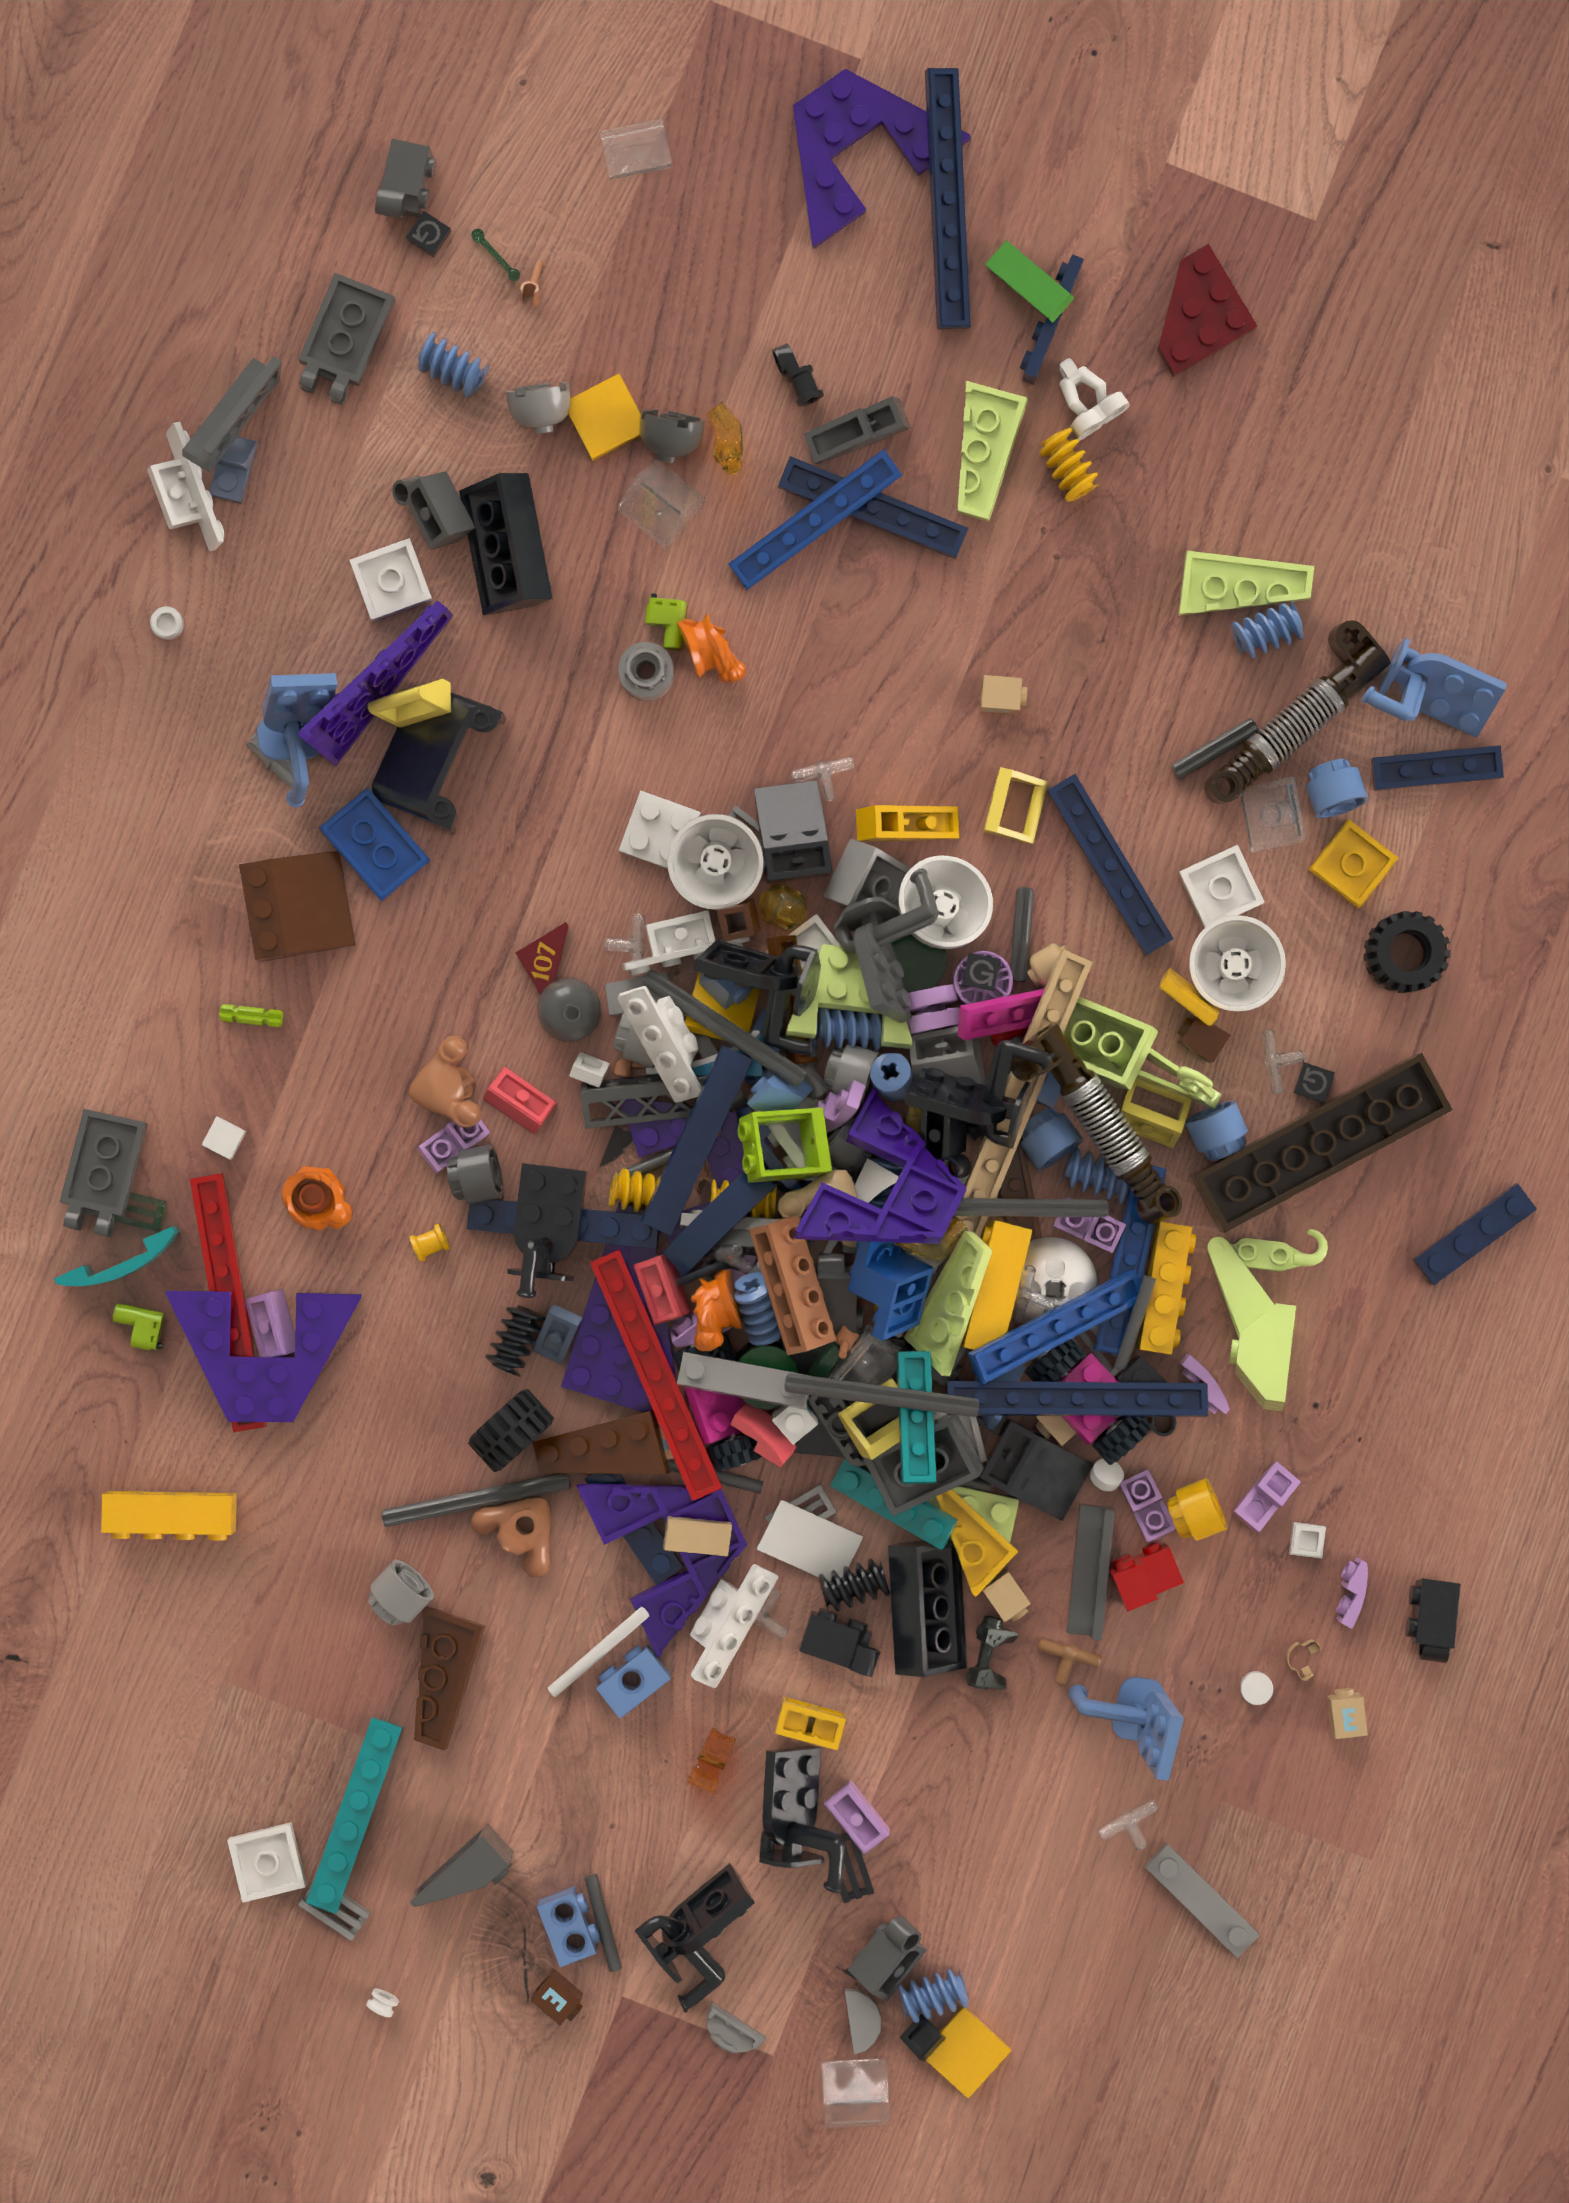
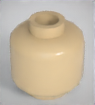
(1043, 963)

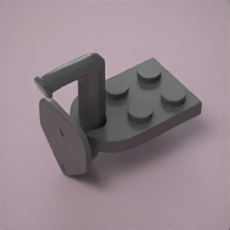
(875, 927)

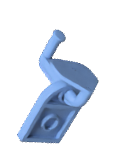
(1438, 689)
(286, 709)
(1141, 1715)

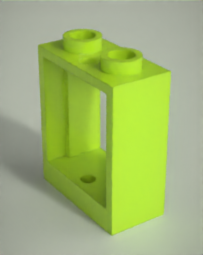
(813, 1142)

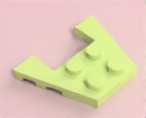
(843, 988)

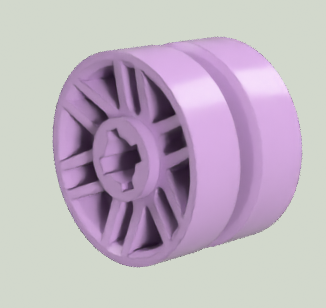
(970, 995)
(931, 1009)

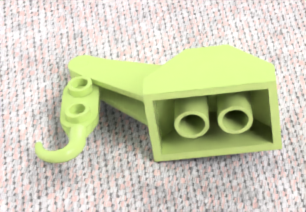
(1118, 1047)
(1262, 1328)

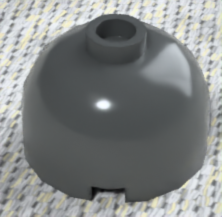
(670, 433)
(569, 1009)

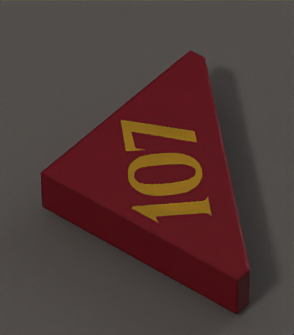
(543, 957)

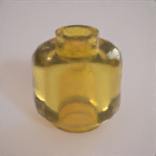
(782, 907)

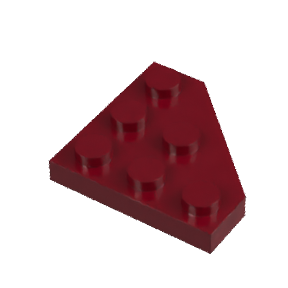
(1201, 313)

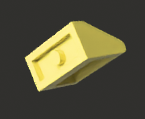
(414, 704)
(998, 800)
(1153, 1124)
(878, 1441)

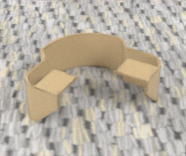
(1306, 1670)

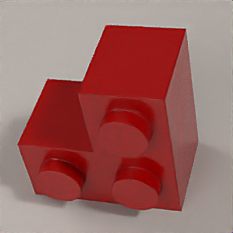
(1144, 1575)

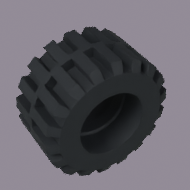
(1434, 952)
(510, 1430)

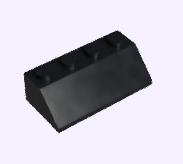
(506, 543)
(927, 1609)

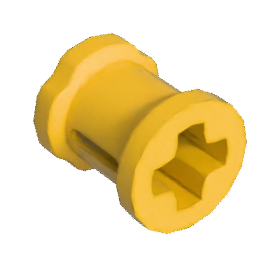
(429, 1242)

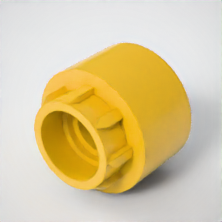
(1196, 1511)

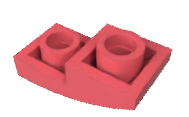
(770, 1440)

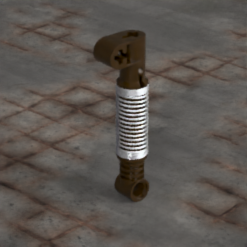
(1325, 697)
(1083, 1091)

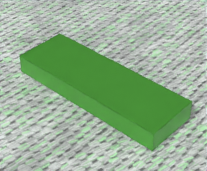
(1029, 281)

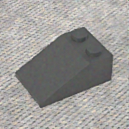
(955, 1465)
(470, 1868)

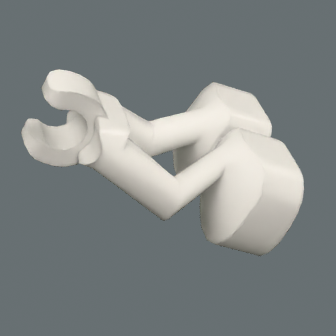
(1107, 406)

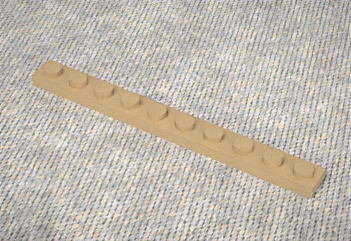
(1054, 1006)

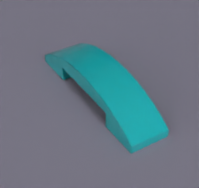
(155, 1247)

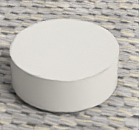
(167, 623)
(1106, 1476)
(1256, 1688)

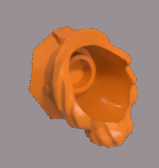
(710, 650)
(316, 1199)
(715, 1310)

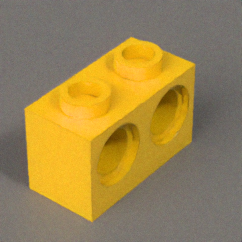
(810, 1723)

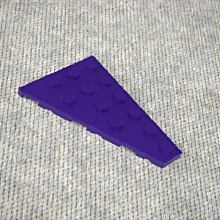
(347, 712)
(599, 1355)

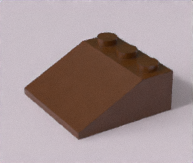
(296, 905)

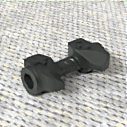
(991, 1635)

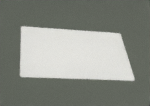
(809, 1541)

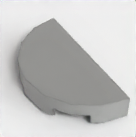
(863, 2019)
(731, 2032)

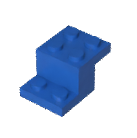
(893, 1283)

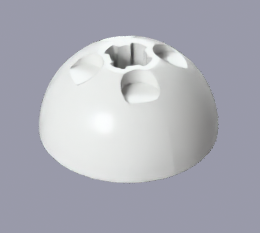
(726, 875)
(960, 897)
(1249, 949)
(1055, 1263)

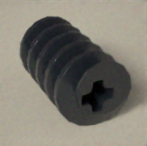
(515, 1338)
(854, 1585)

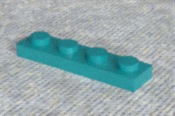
(915, 1425)
(921, 1520)

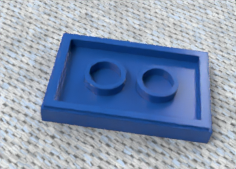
(374, 844)

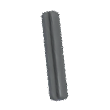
(1214, 748)
(1022, 933)

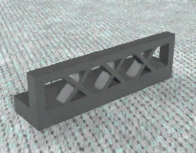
(232, 413)
(631, 1088)
(1090, 1570)

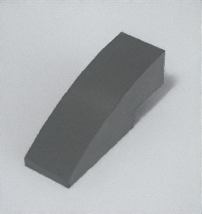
(857, 430)

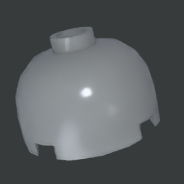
(539, 405)

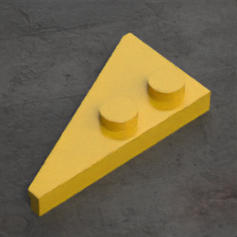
(977, 1543)

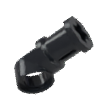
(799, 376)

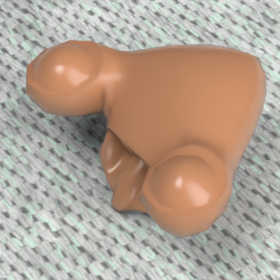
(445, 1087)
(523, 1528)

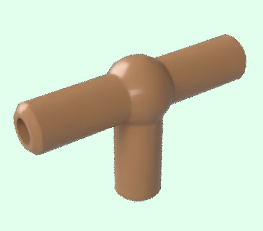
(1068, 1655)

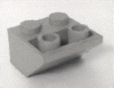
(948, 1053)

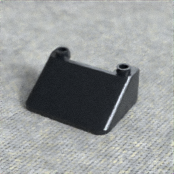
(422, 758)

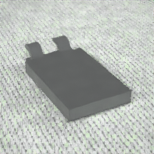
(344, 335)
(102, 1170)

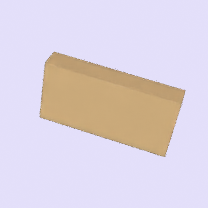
(697, 1536)

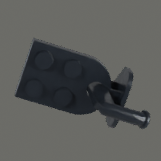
(773, 973)
(979, 1103)
(547, 1222)
(791, 1813)
(694, 1925)

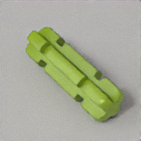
(251, 1015)

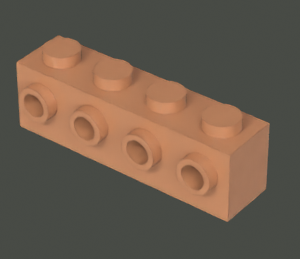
(792, 1286)

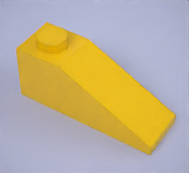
(906, 823)

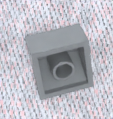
(865, 874)

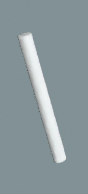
(598, 1651)

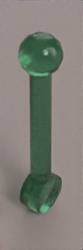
(478, 237)

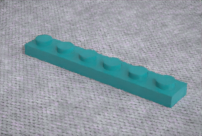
(354, 1815)

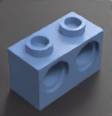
(560, 1928)

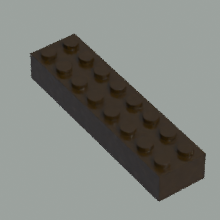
(1321, 1142)

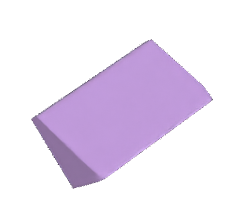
(271, 1324)
(857, 1817)

